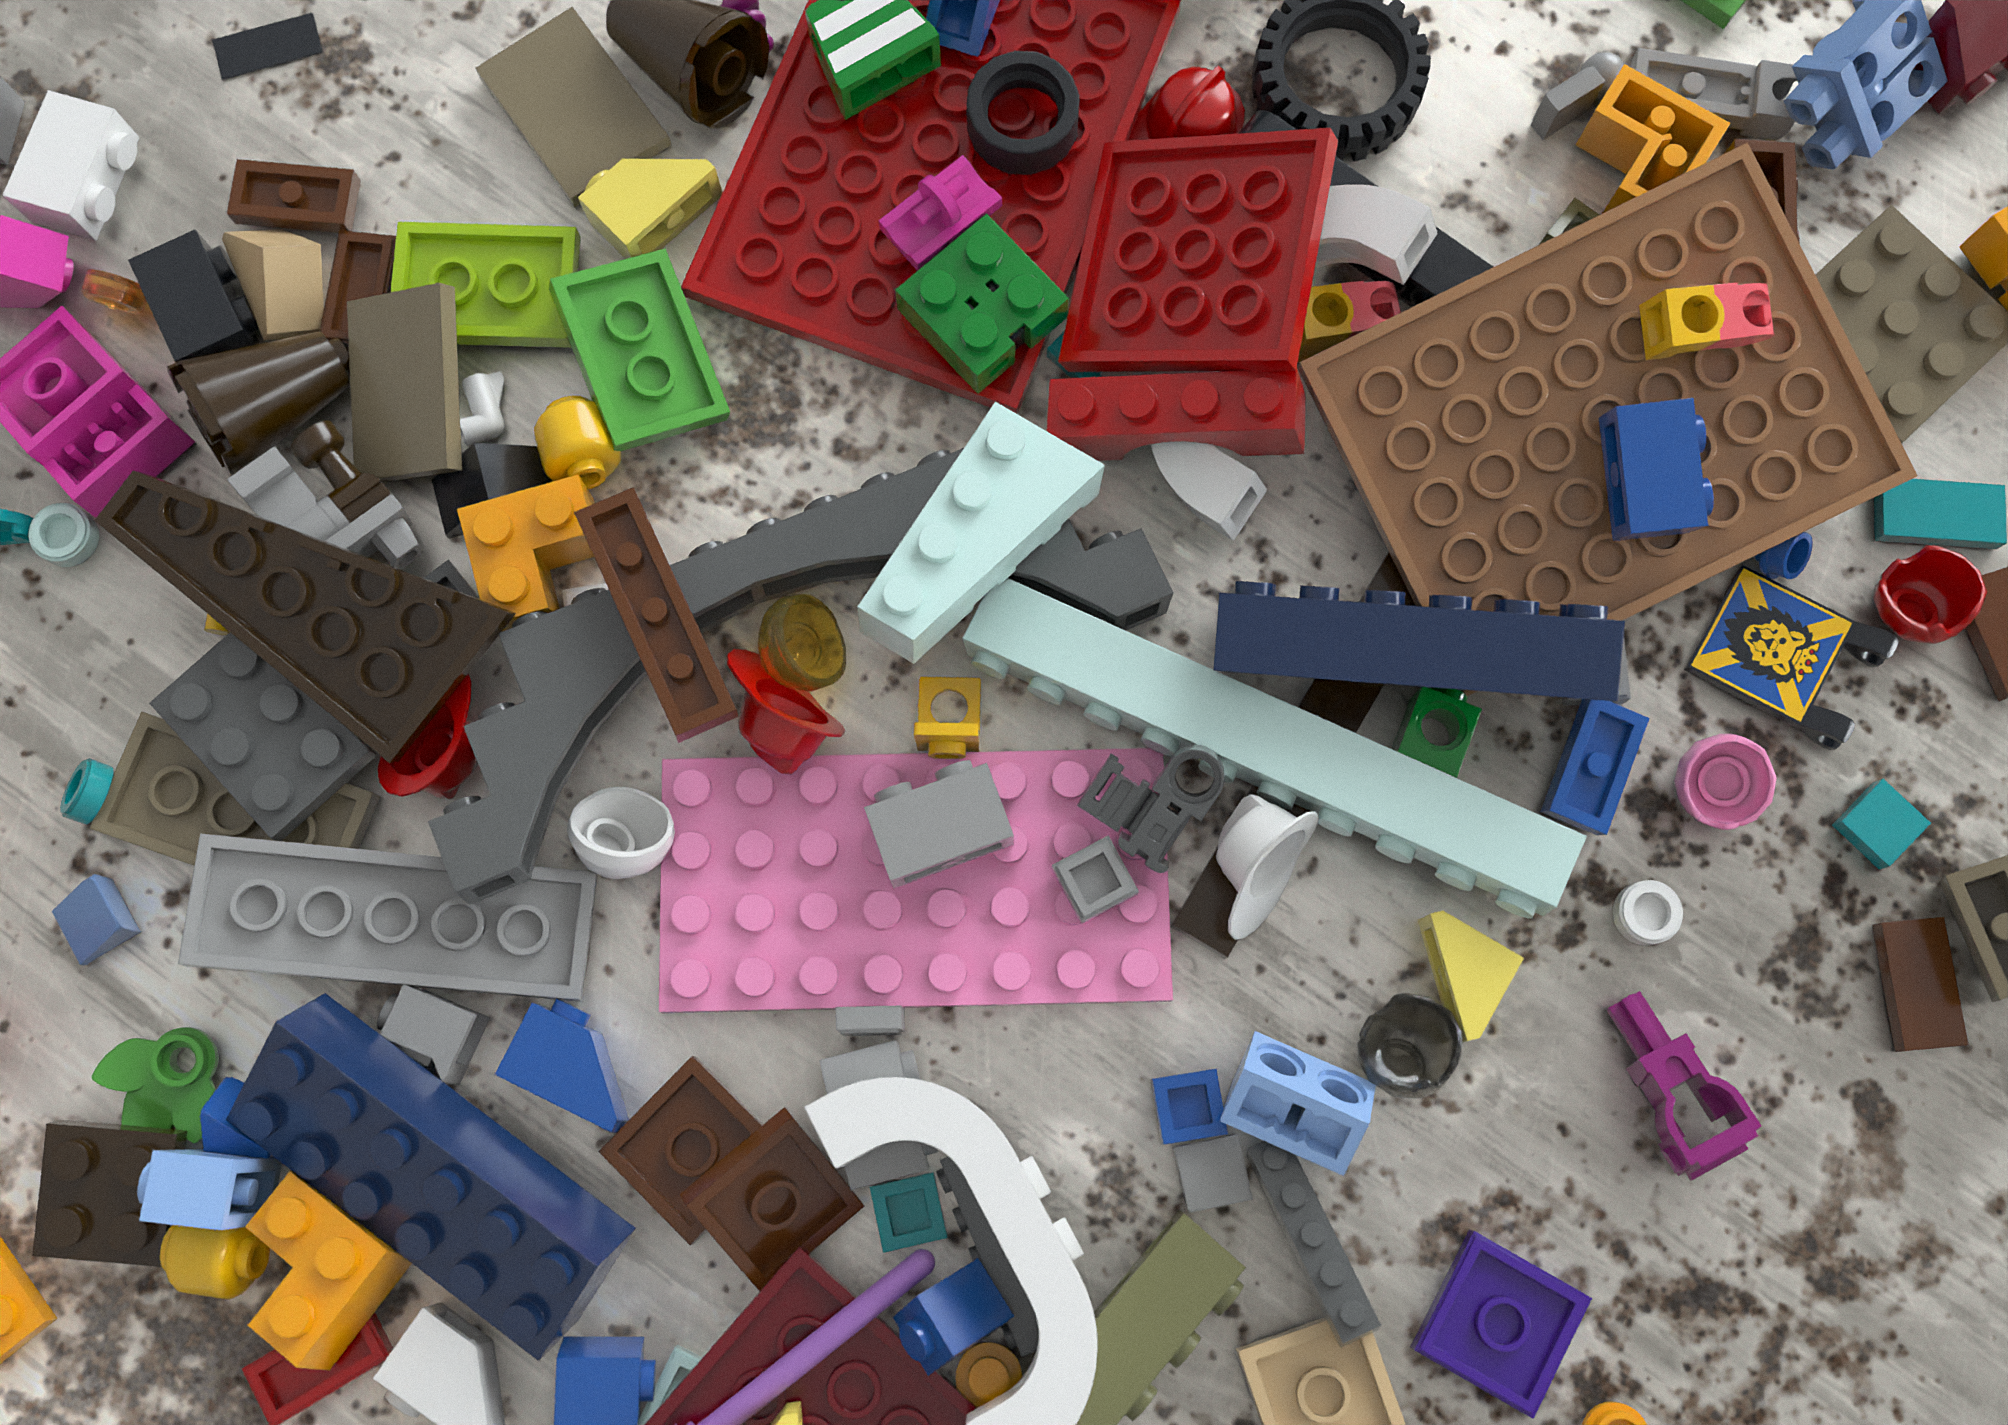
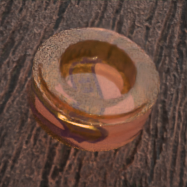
(113, 291)

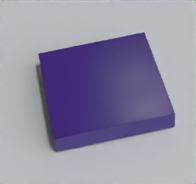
(1501, 1323)

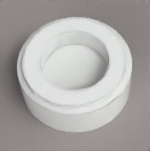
(1647, 912)

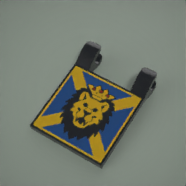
(1780, 649)

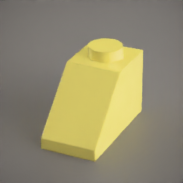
(649, 201)

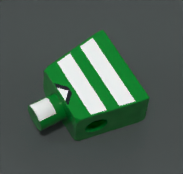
(870, 48)

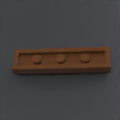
(656, 615)

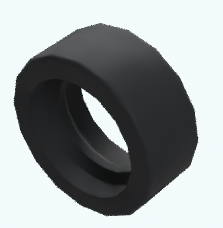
(1022, 70)

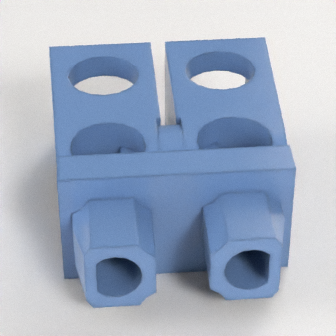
(1863, 80)

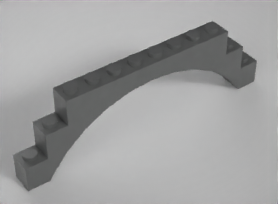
(584, 664)

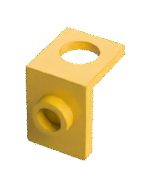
(948, 739)

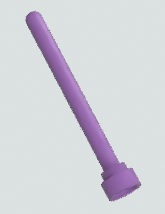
(823, 1341)

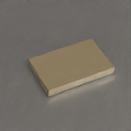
(571, 103)
(405, 383)

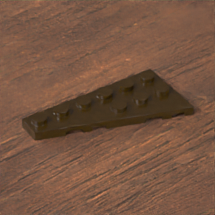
(338, 625)

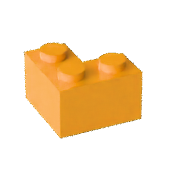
(1648, 134)
(523, 537)
(335, 1278)

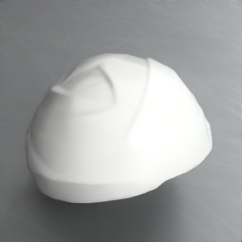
(621, 832)

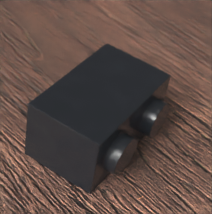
(194, 297)

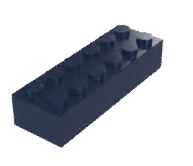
(1419, 645)
(429, 1174)

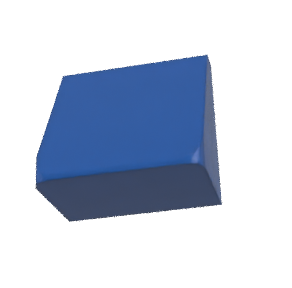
(217, 1132)

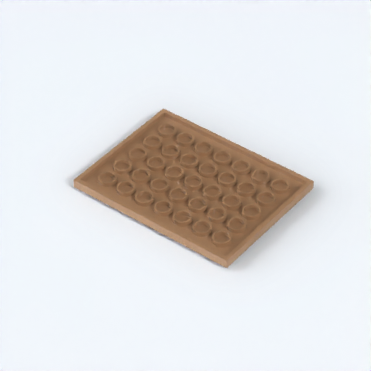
(1487, 400)

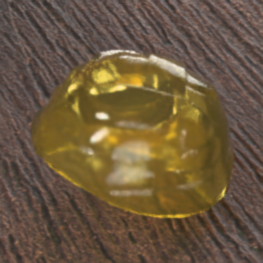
(801, 643)

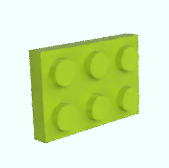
(497, 277)

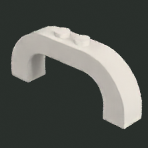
(1359, 227)
(1009, 1192)

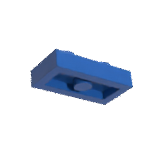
(1595, 765)

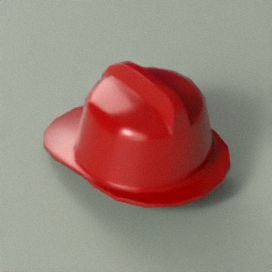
(1191, 105)
(779, 721)
(438, 757)

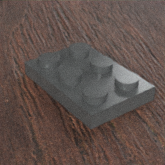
(261, 736)

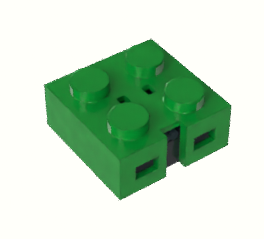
(981, 302)

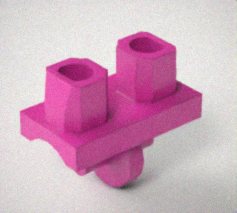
(939, 212)

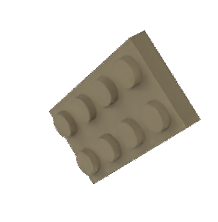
(169, 797)

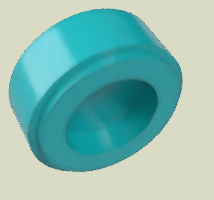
(86, 791)

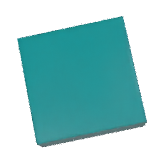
(1881, 824)
(908, 1212)

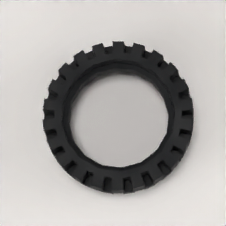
(1371, 19)

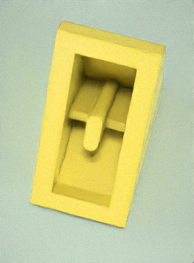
(1467, 970)

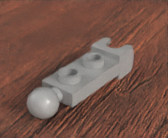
(1734, 91)

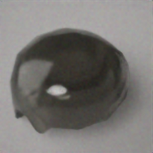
(1410, 1046)

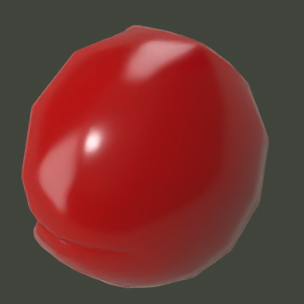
(1930, 595)

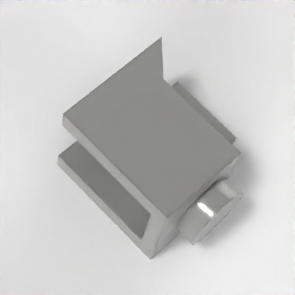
(432, 1030)

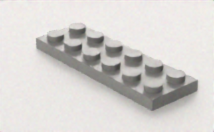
(383, 920)

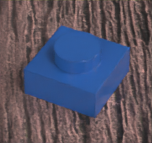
(1188, 1106)

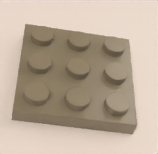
(1911, 318)

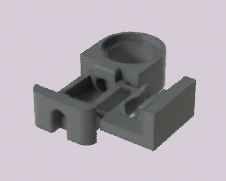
(1146, 812)

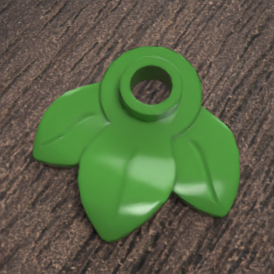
(155, 1084)

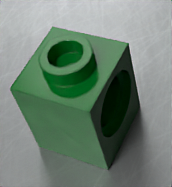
(1450, 709)

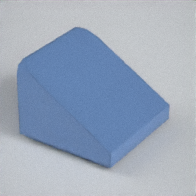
(95, 918)

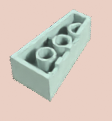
(984, 518)

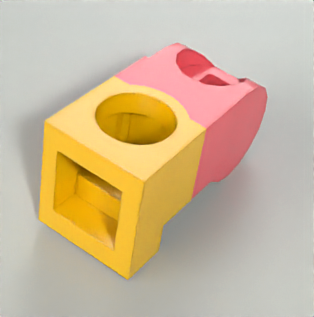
(1344, 311)
(1705, 318)

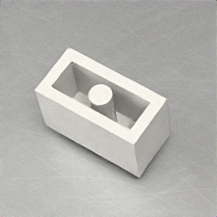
(72, 165)

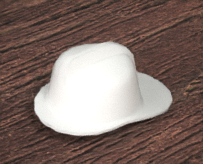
(1258, 857)

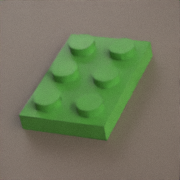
(639, 349)

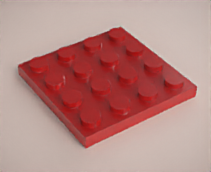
(1200, 253)

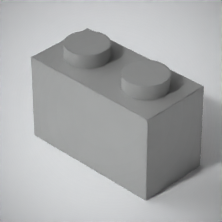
(939, 822)

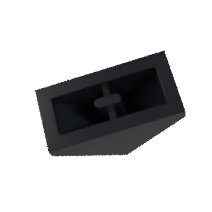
(485, 475)

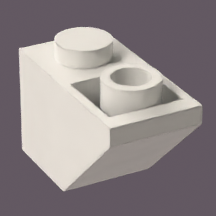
(444, 1371)

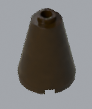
(693, 53)
(260, 392)

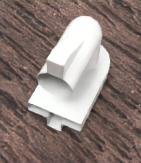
(484, 397)

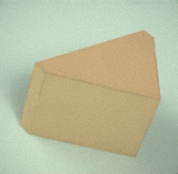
(279, 280)

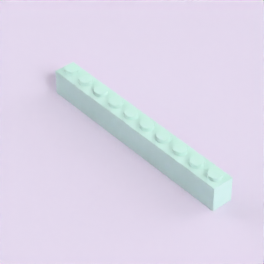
(1275, 747)

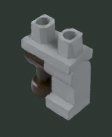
(354, 515)

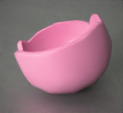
(1725, 781)

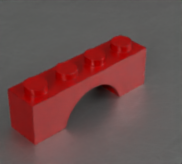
(1230, 409)

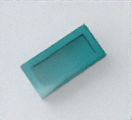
(1942, 514)

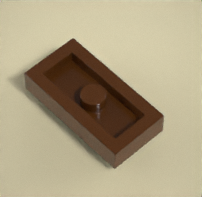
(293, 196)

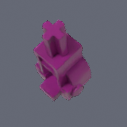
(1669, 1063)

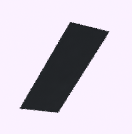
(267, 46)

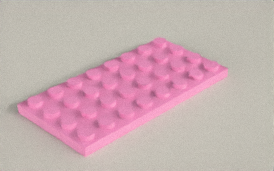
(790, 908)

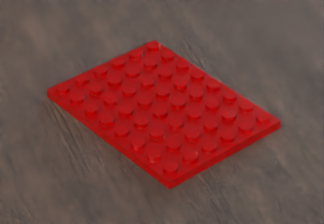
(805, 200)

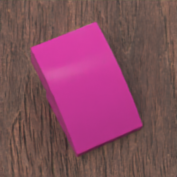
(83, 412)

